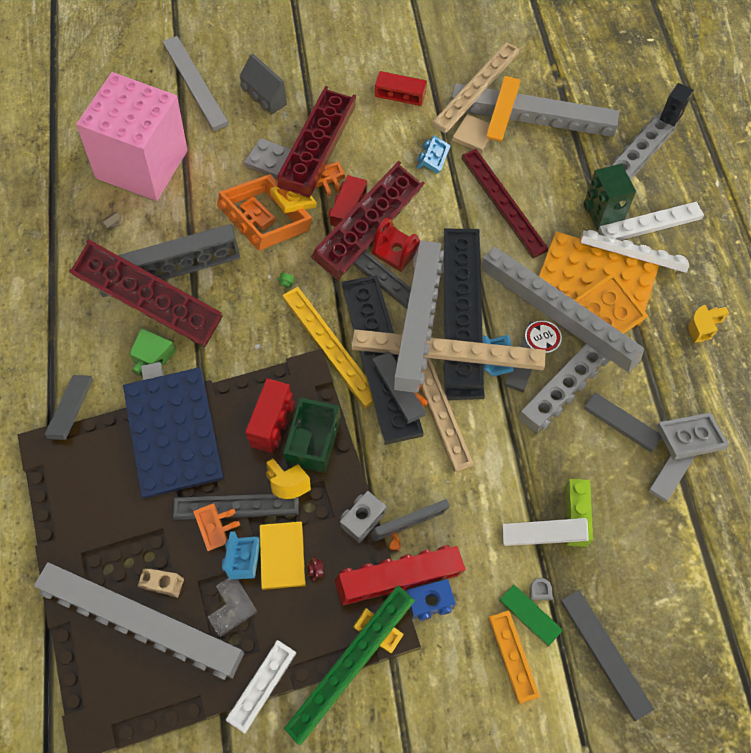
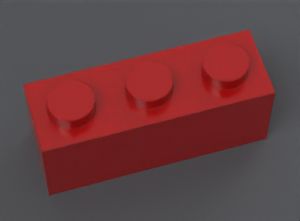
(400, 88)
(351, 193)

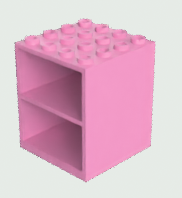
(133, 136)

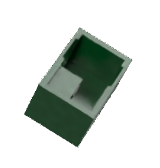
(605, 192)
(313, 435)

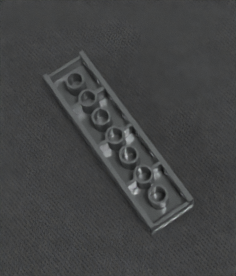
(184, 251)

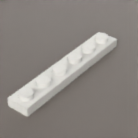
(653, 221)
(639, 252)

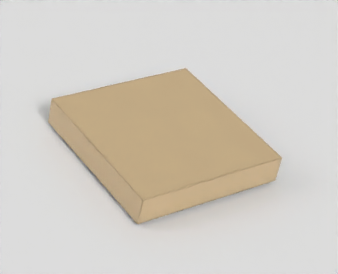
(472, 133)

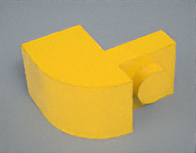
(703, 322)
(289, 483)

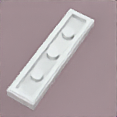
(545, 532)
(261, 686)

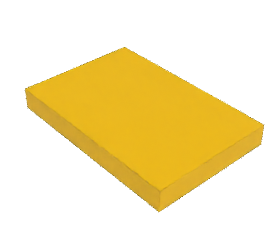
(282, 555)

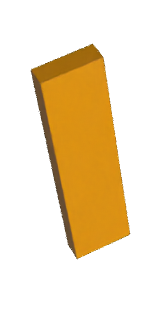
(503, 109)
(513, 657)

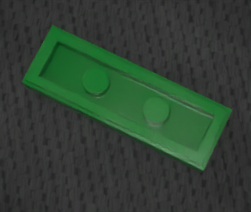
(531, 615)

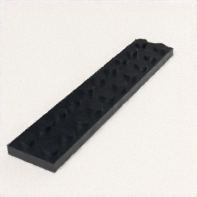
(462, 303)
(370, 313)

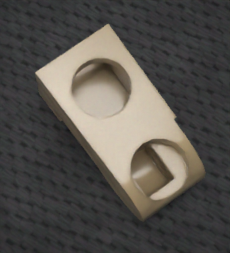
(161, 582)

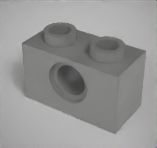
(357, 527)

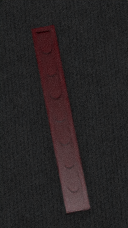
(504, 203)

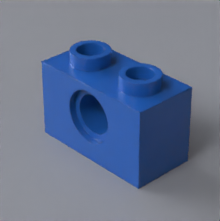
(440, 591)

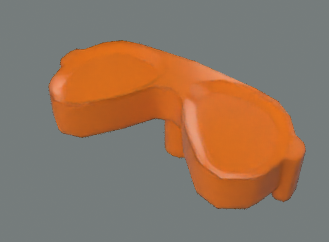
(395, 544)

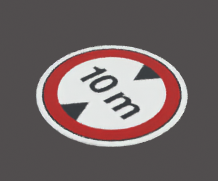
(543, 336)

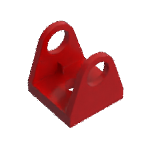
(391, 238)

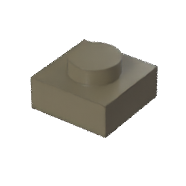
(111, 220)

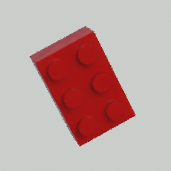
(270, 416)

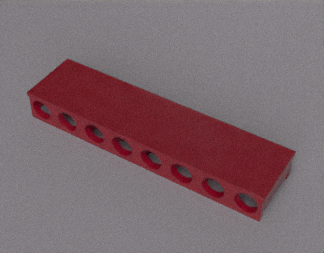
(316, 142)
(360, 226)
(146, 293)

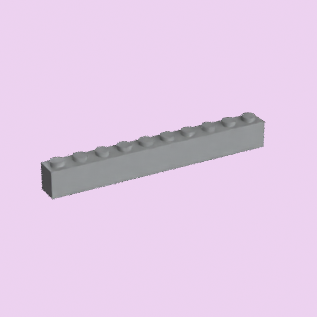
(549, 112)
(563, 309)
(419, 318)
(140, 620)

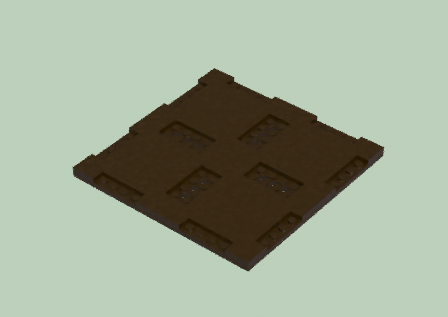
(94, 516)

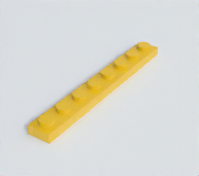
(330, 344)

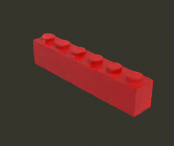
(406, 572)

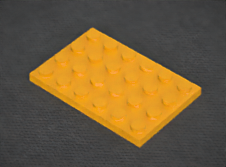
(579, 266)

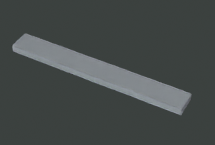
(195, 83)

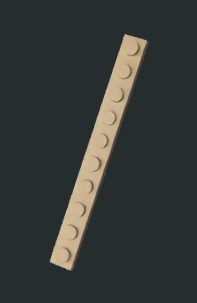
(455, 350)

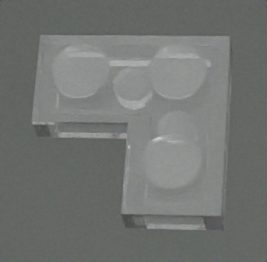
(237, 607)

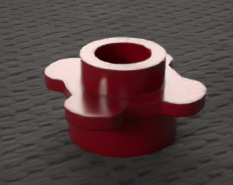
(315, 568)

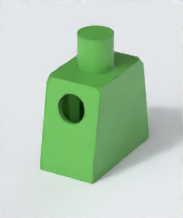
(150, 349)

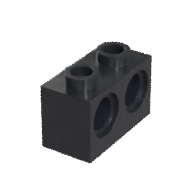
(676, 104)

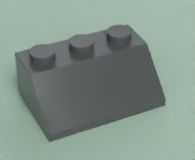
(263, 85)

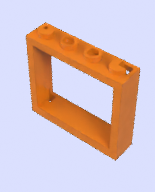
(228, 197)

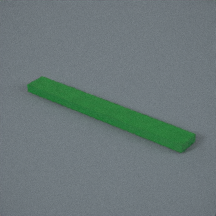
(348, 665)

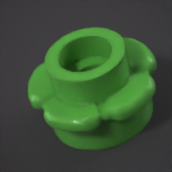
(286, 280)

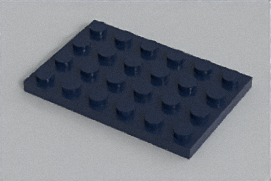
(172, 432)

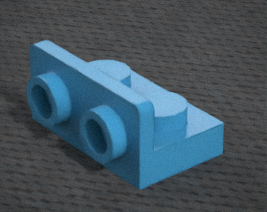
(433, 154)

